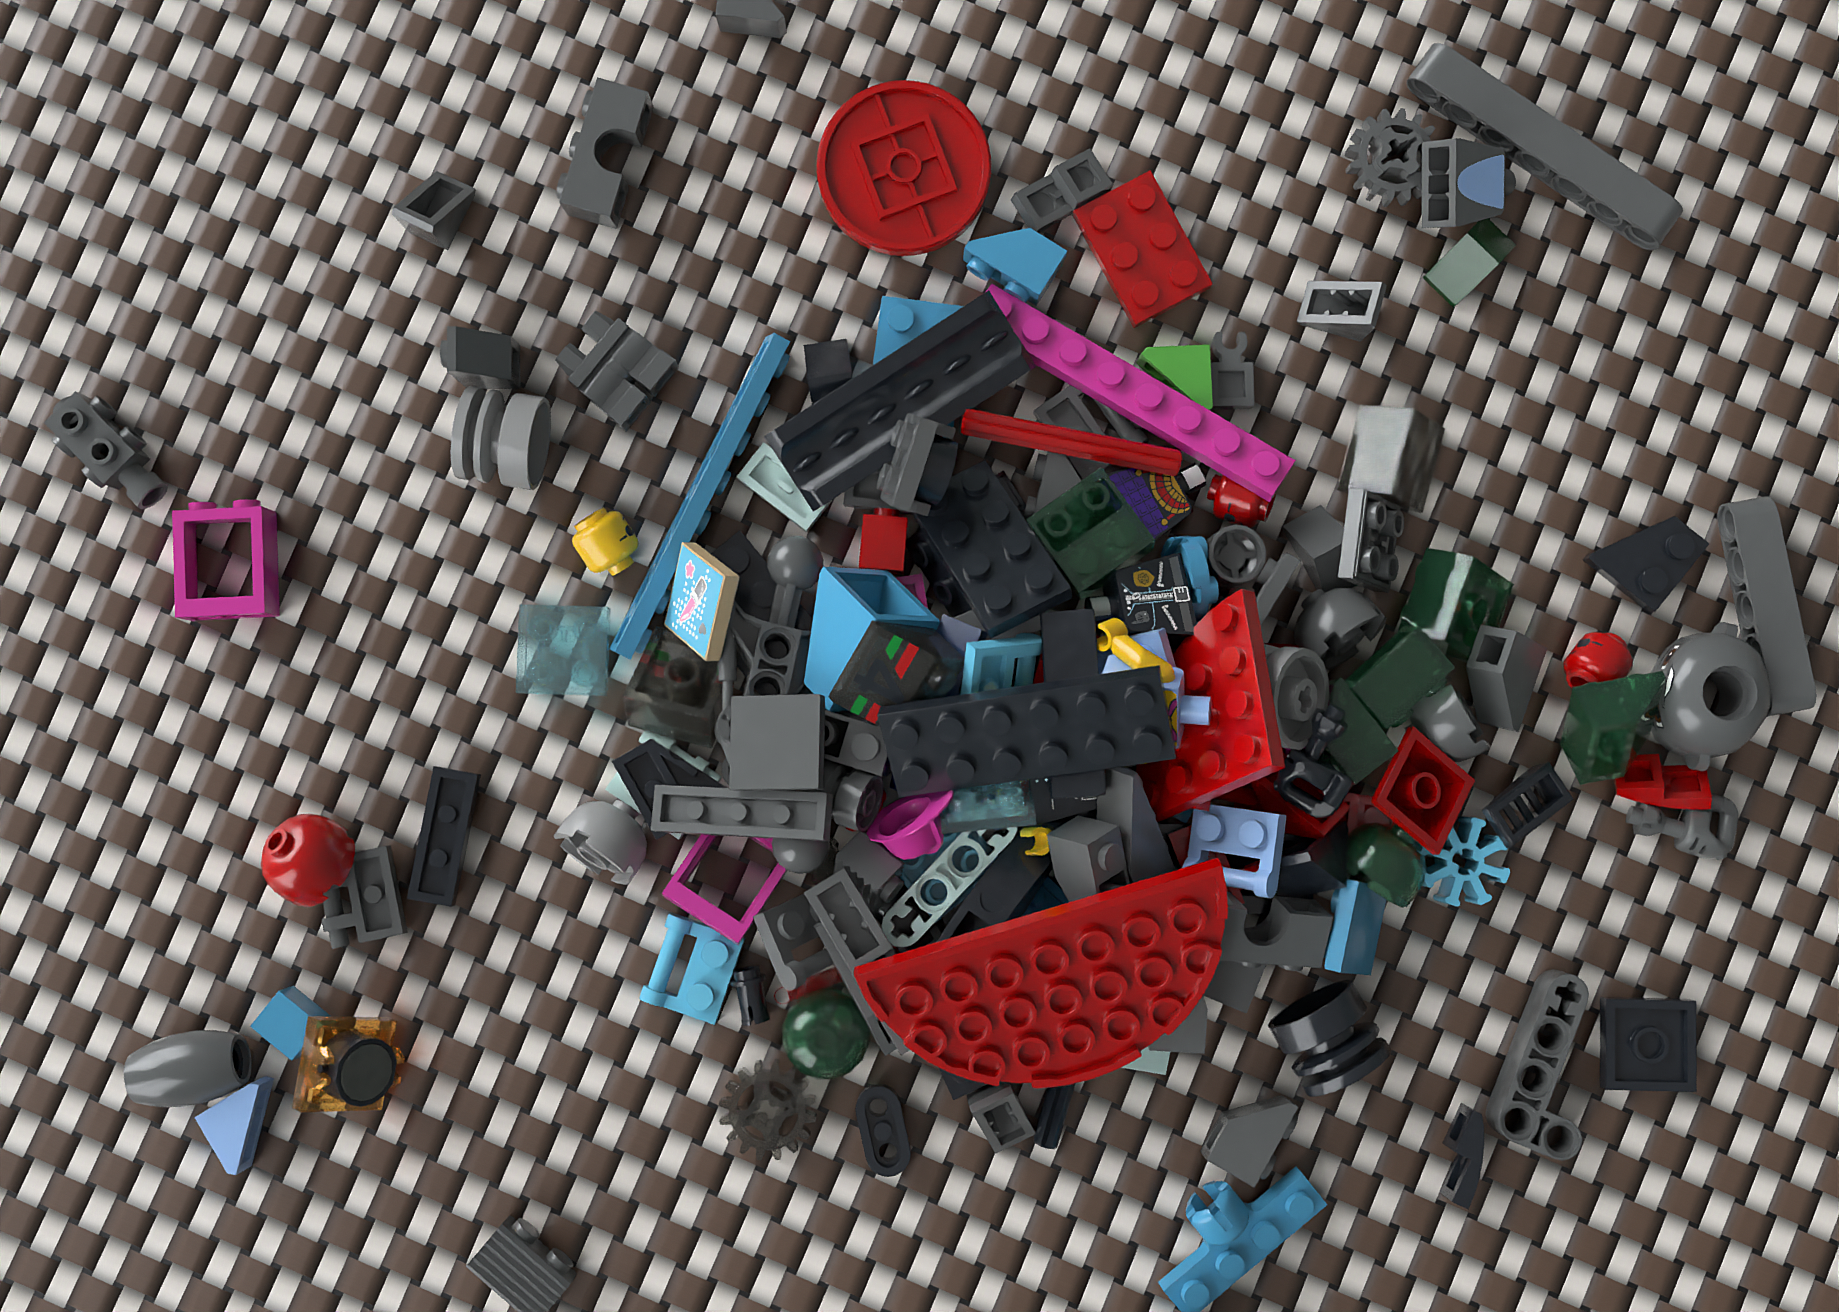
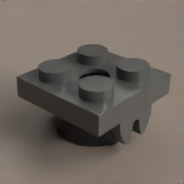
(919, 465)

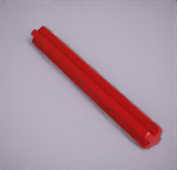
(1071, 442)

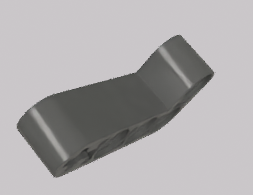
(1548, 1062)

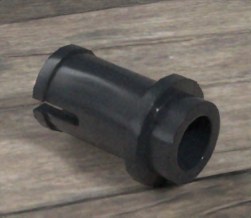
(751, 994)

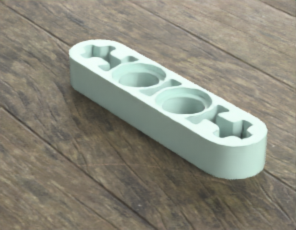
(954, 880)

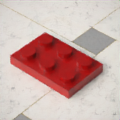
(1142, 249)

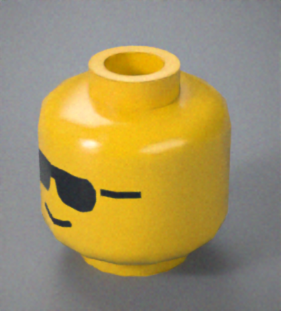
(605, 541)

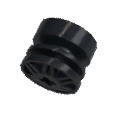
(1334, 1047)

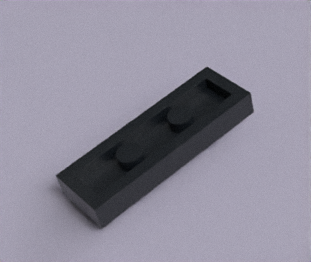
(444, 836)

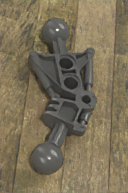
(794, 568)

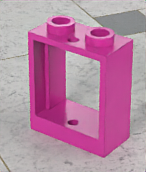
(264, 562)
(707, 912)

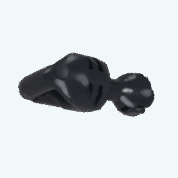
(1310, 766)

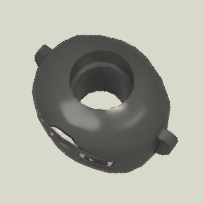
(1743, 683)

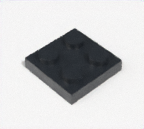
(1648, 1044)

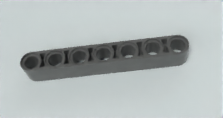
(1544, 146)

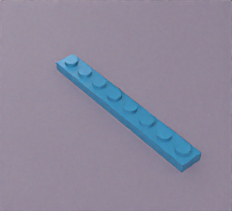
(710, 480)

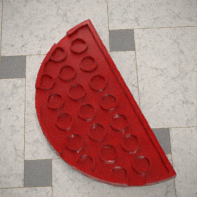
(1060, 987)

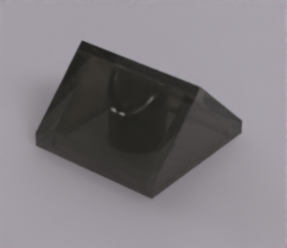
(1392, 455)

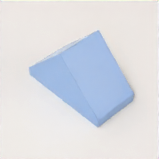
(236, 1124)

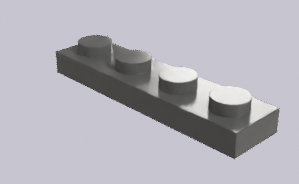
(742, 813)

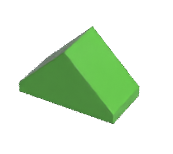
(1182, 369)

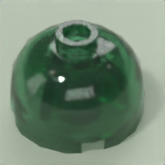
(1386, 861)
(825, 1034)

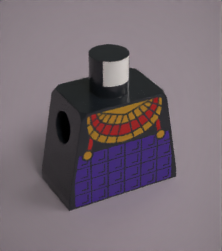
(1158, 497)

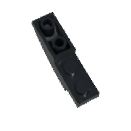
(1003, 889)

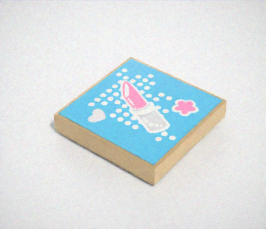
(701, 601)

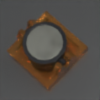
(346, 1064)

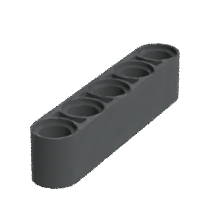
(1767, 599)

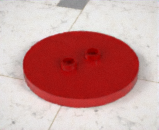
(904, 168)

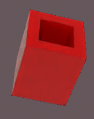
(884, 541)

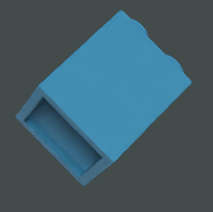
(843, 611)

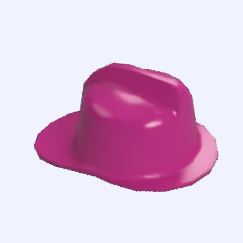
(911, 824)

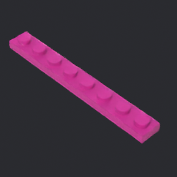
(1146, 400)

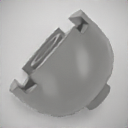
(605, 838)

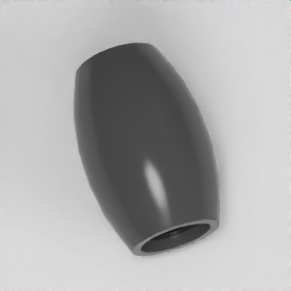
(187, 1068)

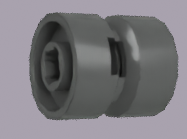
(1235, 556)
(855, 795)

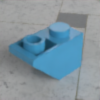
(1018, 260)

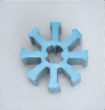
(1456, 877)

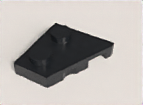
(1649, 561)
(656, 765)

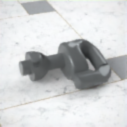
(1692, 829)

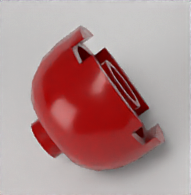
(307, 858)

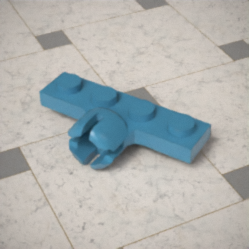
(1237, 1236)

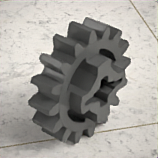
(1385, 144)

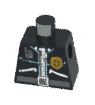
(1148, 599)

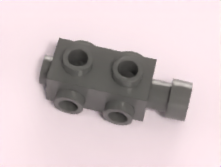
(86, 429)

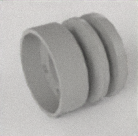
(501, 437)

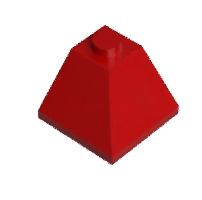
(1423, 791)

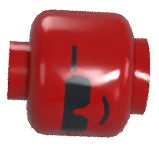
(1237, 503)
(1597, 659)

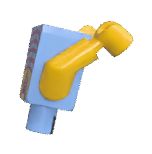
(1131, 655)

